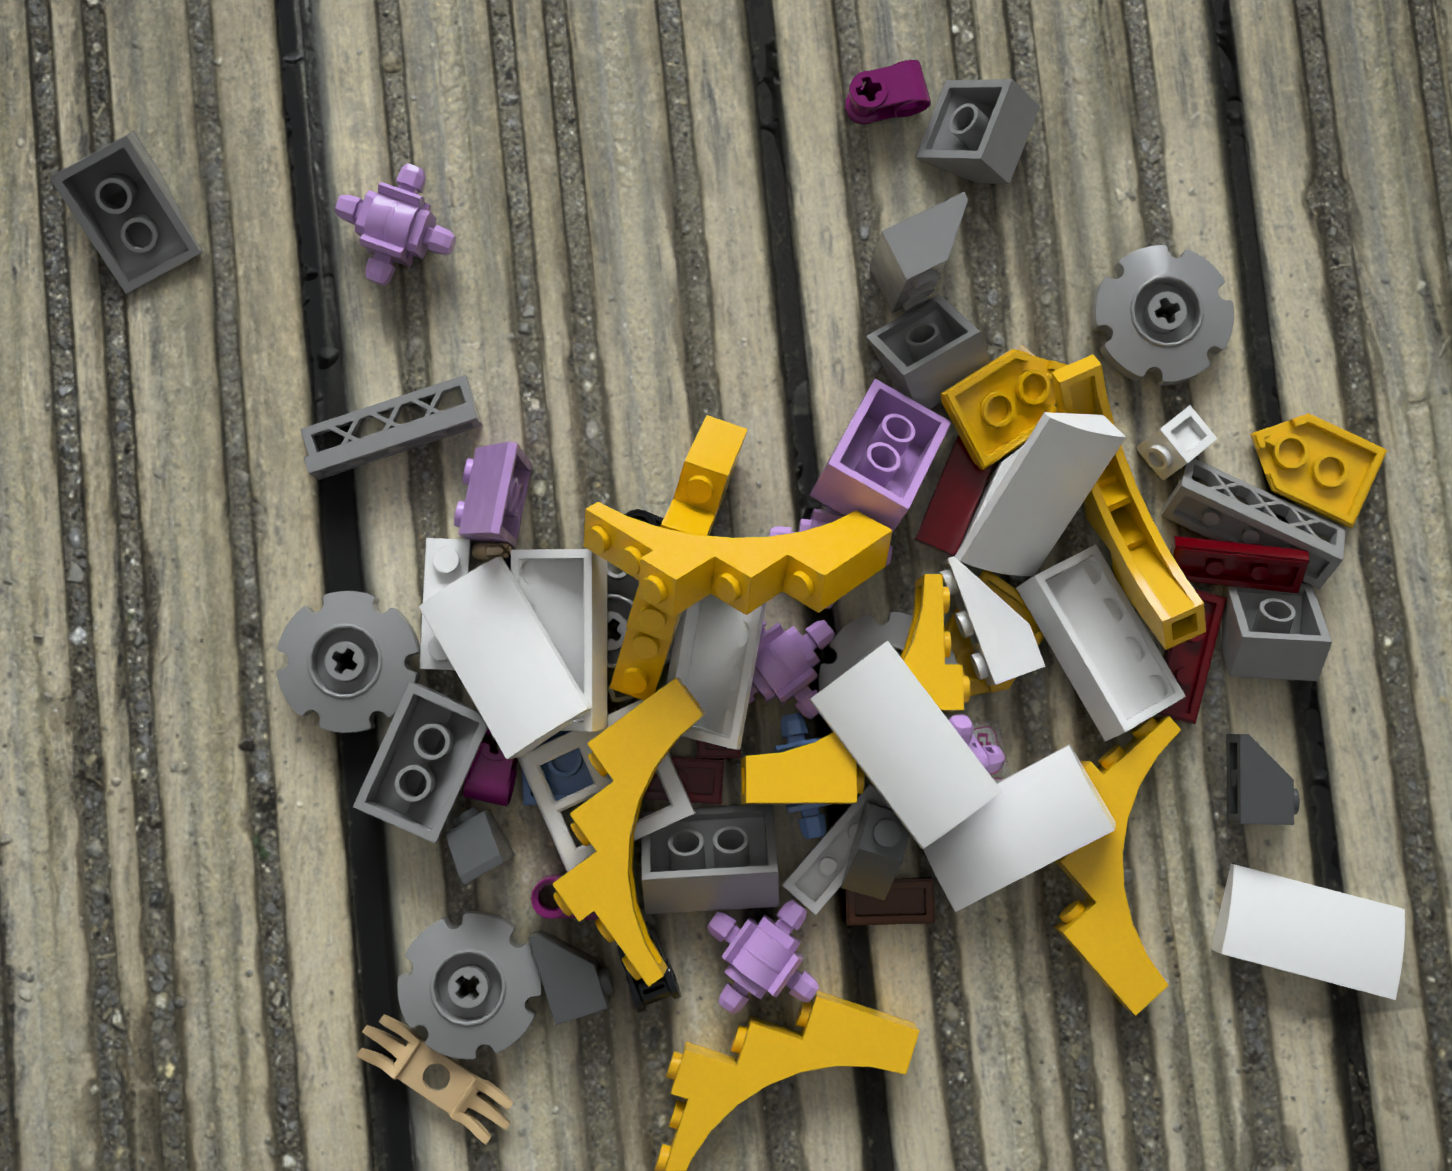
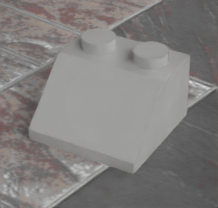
(979, 129)
(929, 350)
(1274, 634)

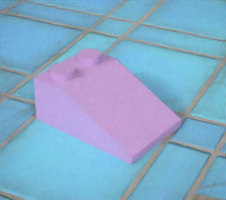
(495, 494)

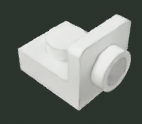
(1176, 443)

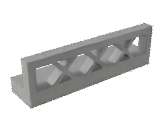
(394, 437)
(1221, 517)

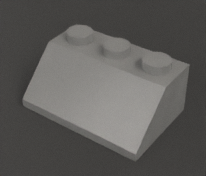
(915, 253)
(422, 762)
(712, 861)

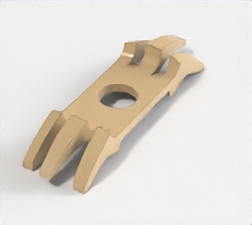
(462, 1085)

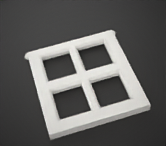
(551, 809)

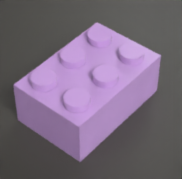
(881, 456)

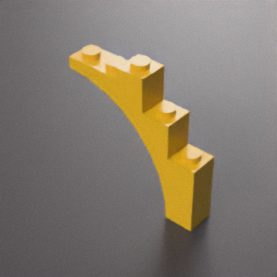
(692, 511)
(1125, 525)
(744, 572)
(825, 769)
(608, 820)
(1102, 924)
(830, 1036)

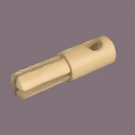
(491, 550)

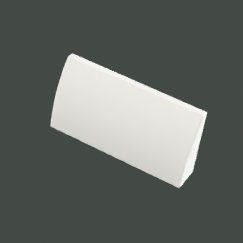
(1041, 493)
(571, 602)
(1100, 642)
(504, 658)
(716, 661)
(905, 745)
(1028, 825)
(1311, 931)

